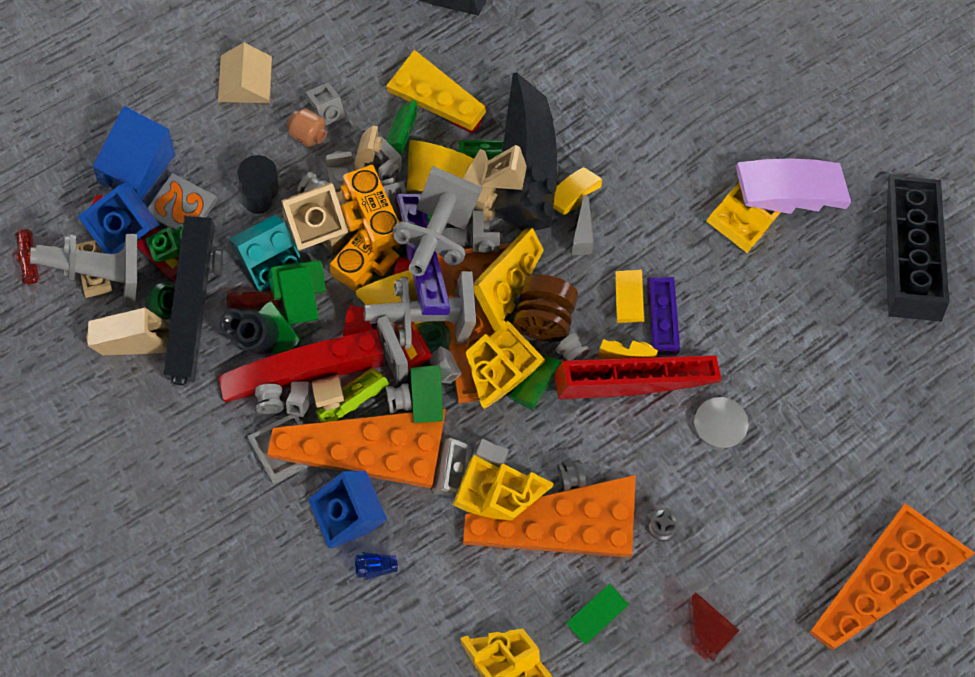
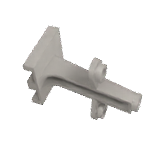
(447, 201)
(115, 267)
(461, 312)

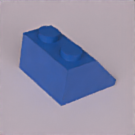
(117, 215)
(347, 508)

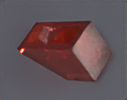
(709, 629)

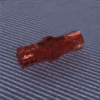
(24, 243)

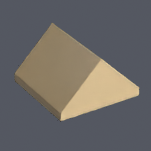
(245, 75)
(314, 216)

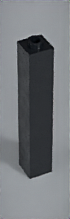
(189, 300)

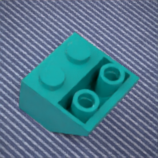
(265, 247)

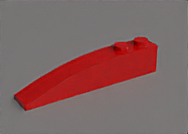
(306, 363)
(633, 376)

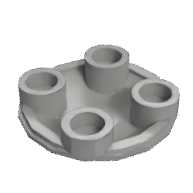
(721, 423)

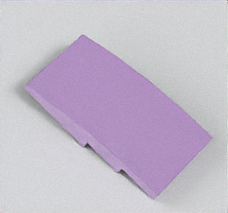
(792, 184)

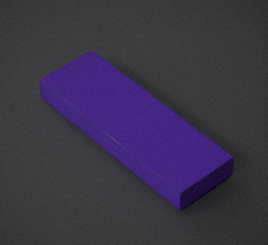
(663, 315)

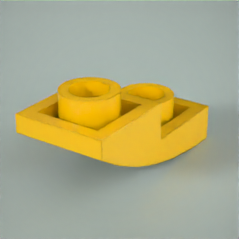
(572, 189)
(629, 296)
(616, 350)

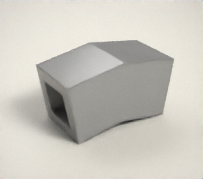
(459, 236)
(448, 366)
(298, 399)
(490, 452)

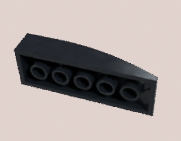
(532, 129)
(916, 249)

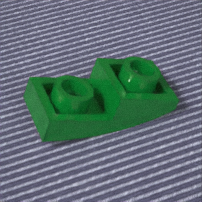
(165, 244)
(597, 613)

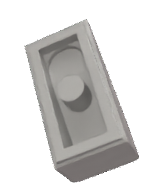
(583, 238)

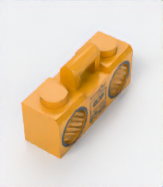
(376, 213)
(356, 262)

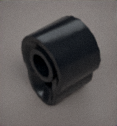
(258, 183)
(249, 330)

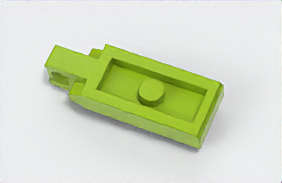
(355, 393)

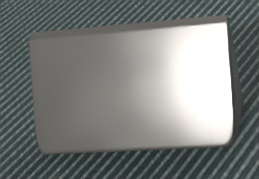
(450, 467)

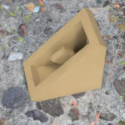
(505, 170)

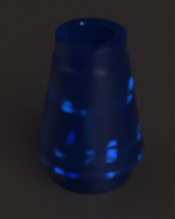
(374, 565)

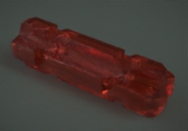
(250, 299)

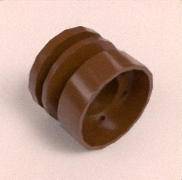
(545, 308)

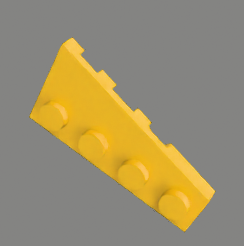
(435, 92)
(505, 276)

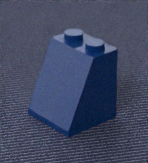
(134, 152)

